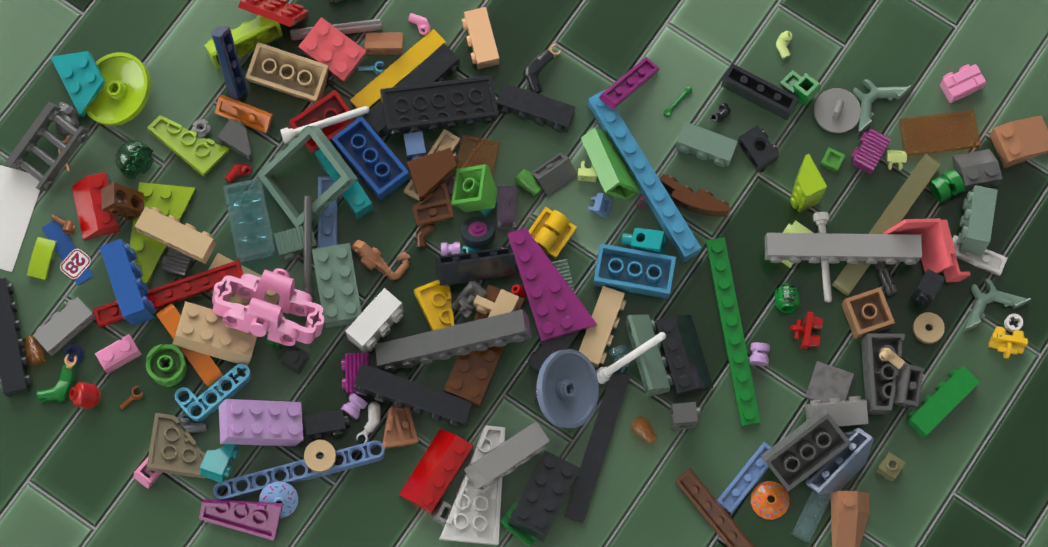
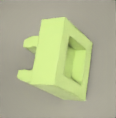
(895, 156)
(586, 174)

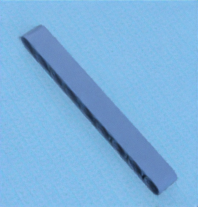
(290, 468)

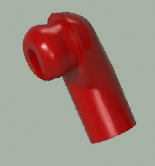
(237, 171)
(519, 291)

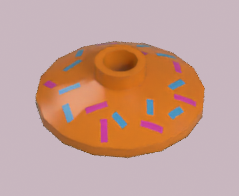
(763, 507)

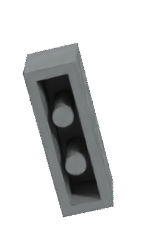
(64, 326)
(842, 412)

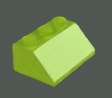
(808, 186)

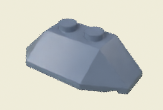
(843, 466)

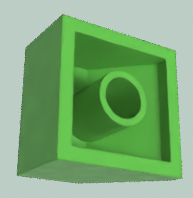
(474, 189)

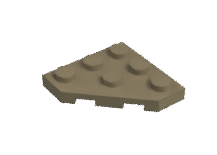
(173, 448)

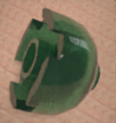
(134, 158)

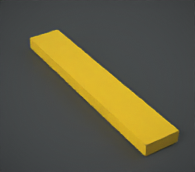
(398, 70)

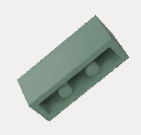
(706, 144)

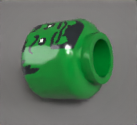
(787, 298)

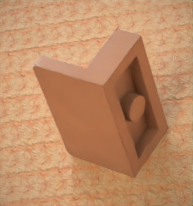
(384, 43)

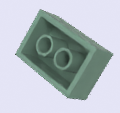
(977, 220)

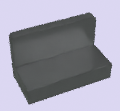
(554, 173)

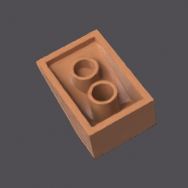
(1020, 140)

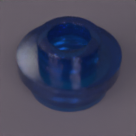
(71, 348)

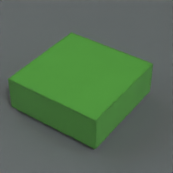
(832, 159)

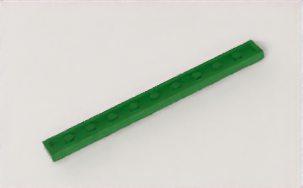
(732, 332)

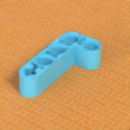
(217, 390)

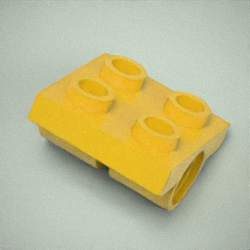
(552, 231)

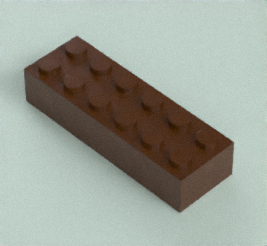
(476, 370)

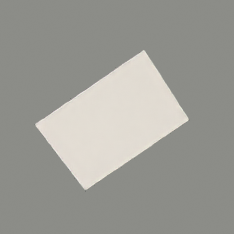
(17, 203)

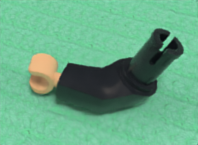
(533, 69)

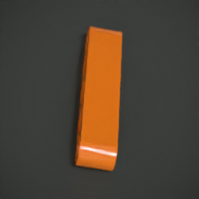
(201, 362)

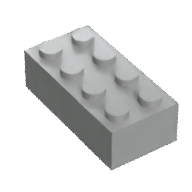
(507, 456)

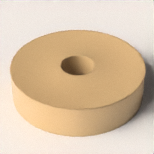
(934, 322)
(315, 448)

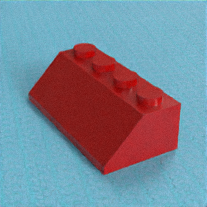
(436, 471)

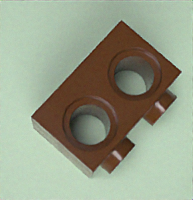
(122, 201)

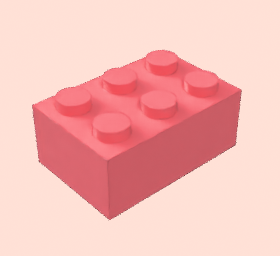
(334, 49)

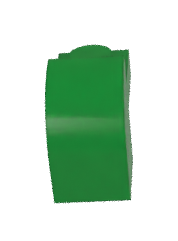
(802, 87)

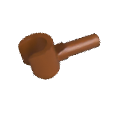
(68, 226)
(131, 398)

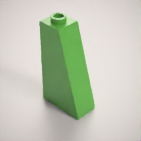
(609, 165)

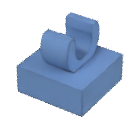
(602, 205)

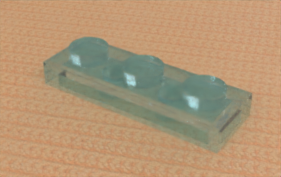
(811, 516)

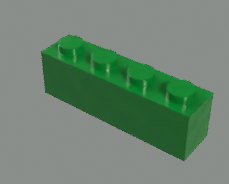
(943, 401)

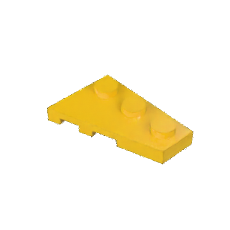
(435, 304)

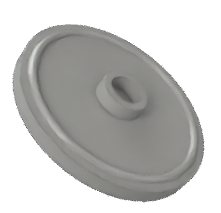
(837, 110)

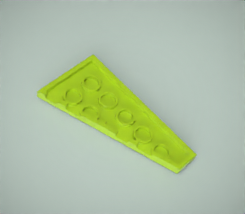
(171, 201)

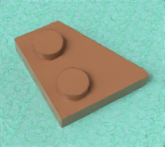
(399, 428)

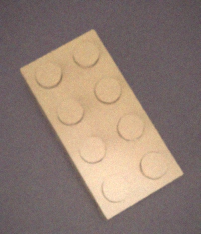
(207, 334)

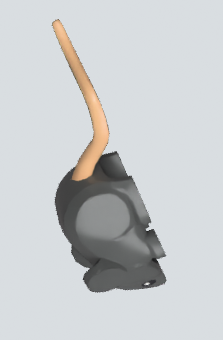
(70, 115)

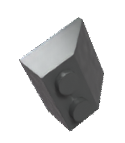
(978, 169)

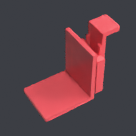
(937, 246)

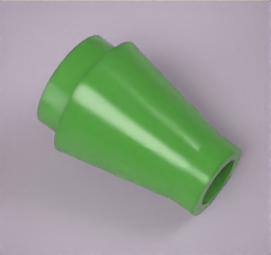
(527, 182)

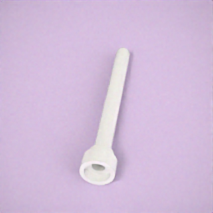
(289, 134)
(821, 220)
(605, 373)

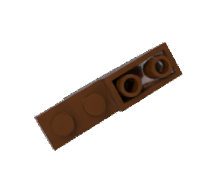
(700, 202)

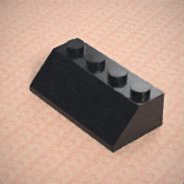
(683, 355)

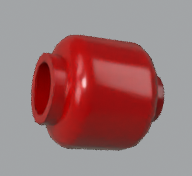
(85, 395)

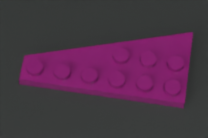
(551, 299)

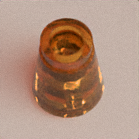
(34, 351)
(643, 429)

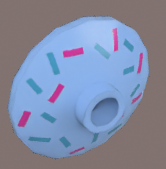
(280, 492)

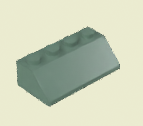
(650, 363)

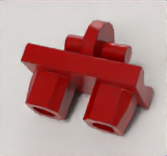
(811, 322)

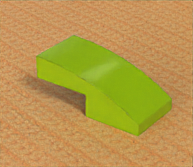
(41, 258)

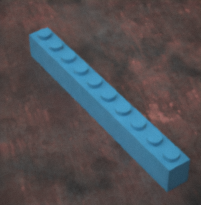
(646, 179)

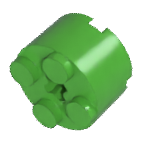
(166, 354)

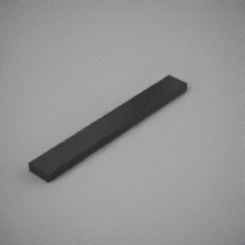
(597, 447)

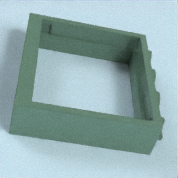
(329, 196)

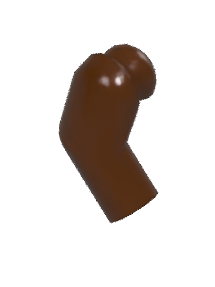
(421, 235)

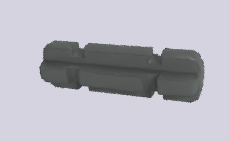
(885, 278)

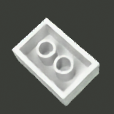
(375, 321)

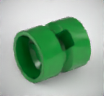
(948, 185)

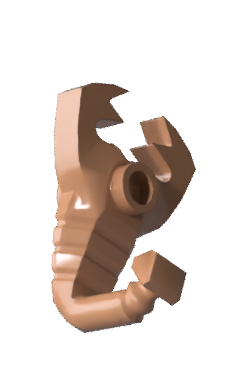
(372, 258)

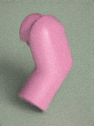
(422, 23)

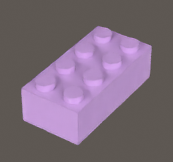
(260, 422)

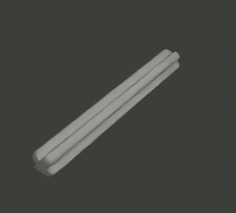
(345, 28)

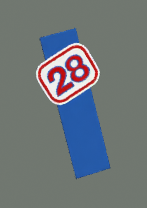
(74, 260)

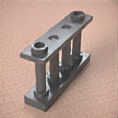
(29, 144)

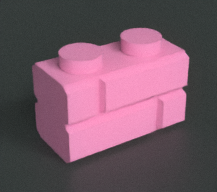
(962, 83)
(118, 354)

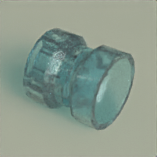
(619, 352)

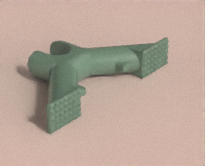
(875, 93)
(993, 295)

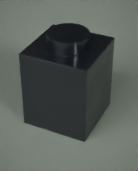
(294, 359)

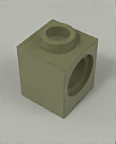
(890, 467)

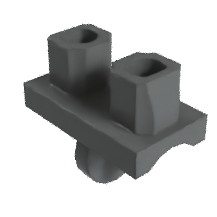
(465, 300)

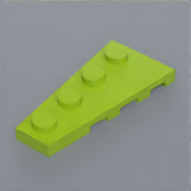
(196, 151)

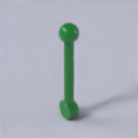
(667, 112)

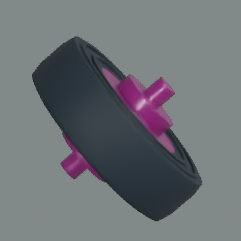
(478, 232)

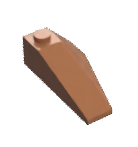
(849, 517)

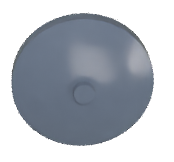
(567, 388)

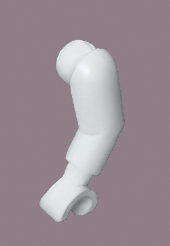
(373, 420)

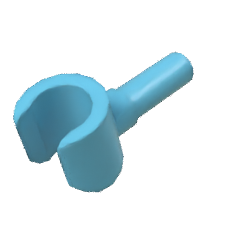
(372, 68)

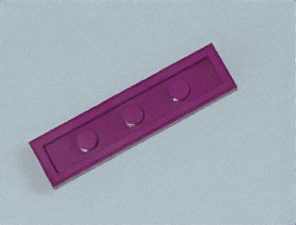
(629, 83)

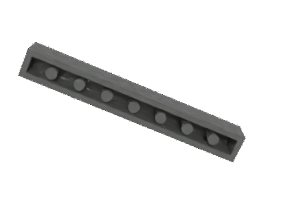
(453, 341)

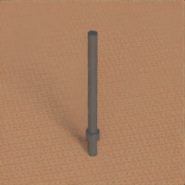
(307, 245)

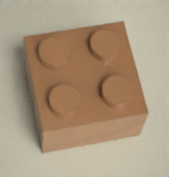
(867, 313)

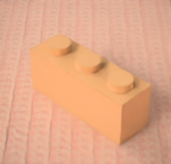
(480, 38)

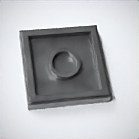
(828, 383)

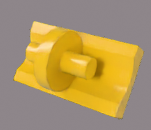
(1007, 343)

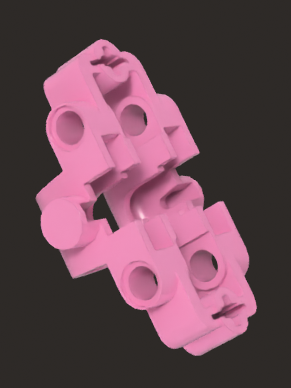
(271, 315)

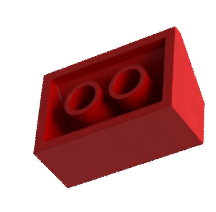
(325, 108)
(92, 219)

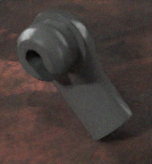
(190, 426)

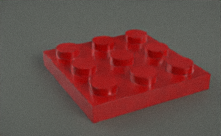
(275, 10)

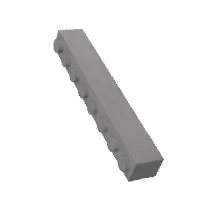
(843, 247)

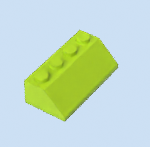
(247, 37)

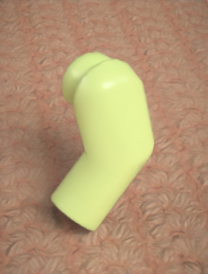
(782, 44)

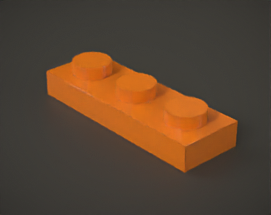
(243, 112)

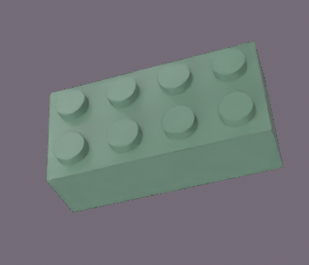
(337, 284)

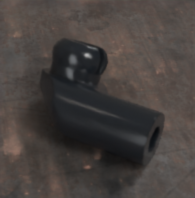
(719, 117)

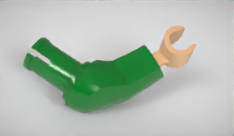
(63, 385)

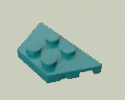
(80, 77)

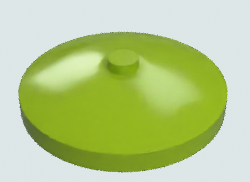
(124, 92)

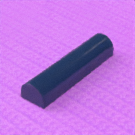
(229, 62)

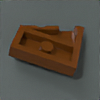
(434, 208)

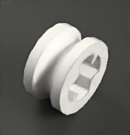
(1015, 317)

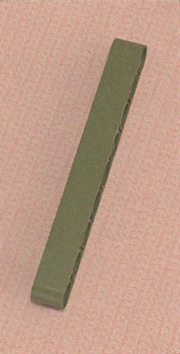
(892, 215)

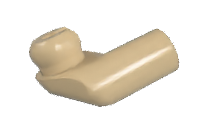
(888, 354)

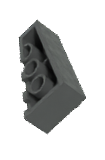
(878, 374)

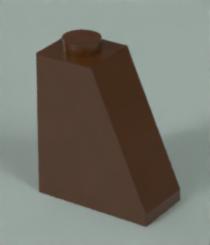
(431, 171)

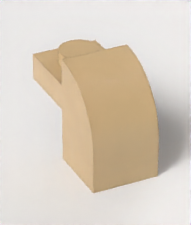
(505, 303)

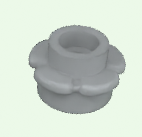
(203, 132)

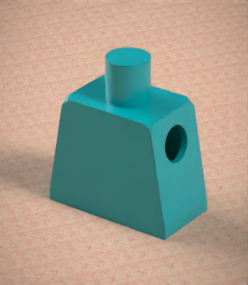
(646, 240)

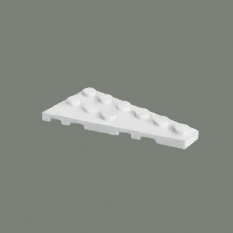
(477, 511)

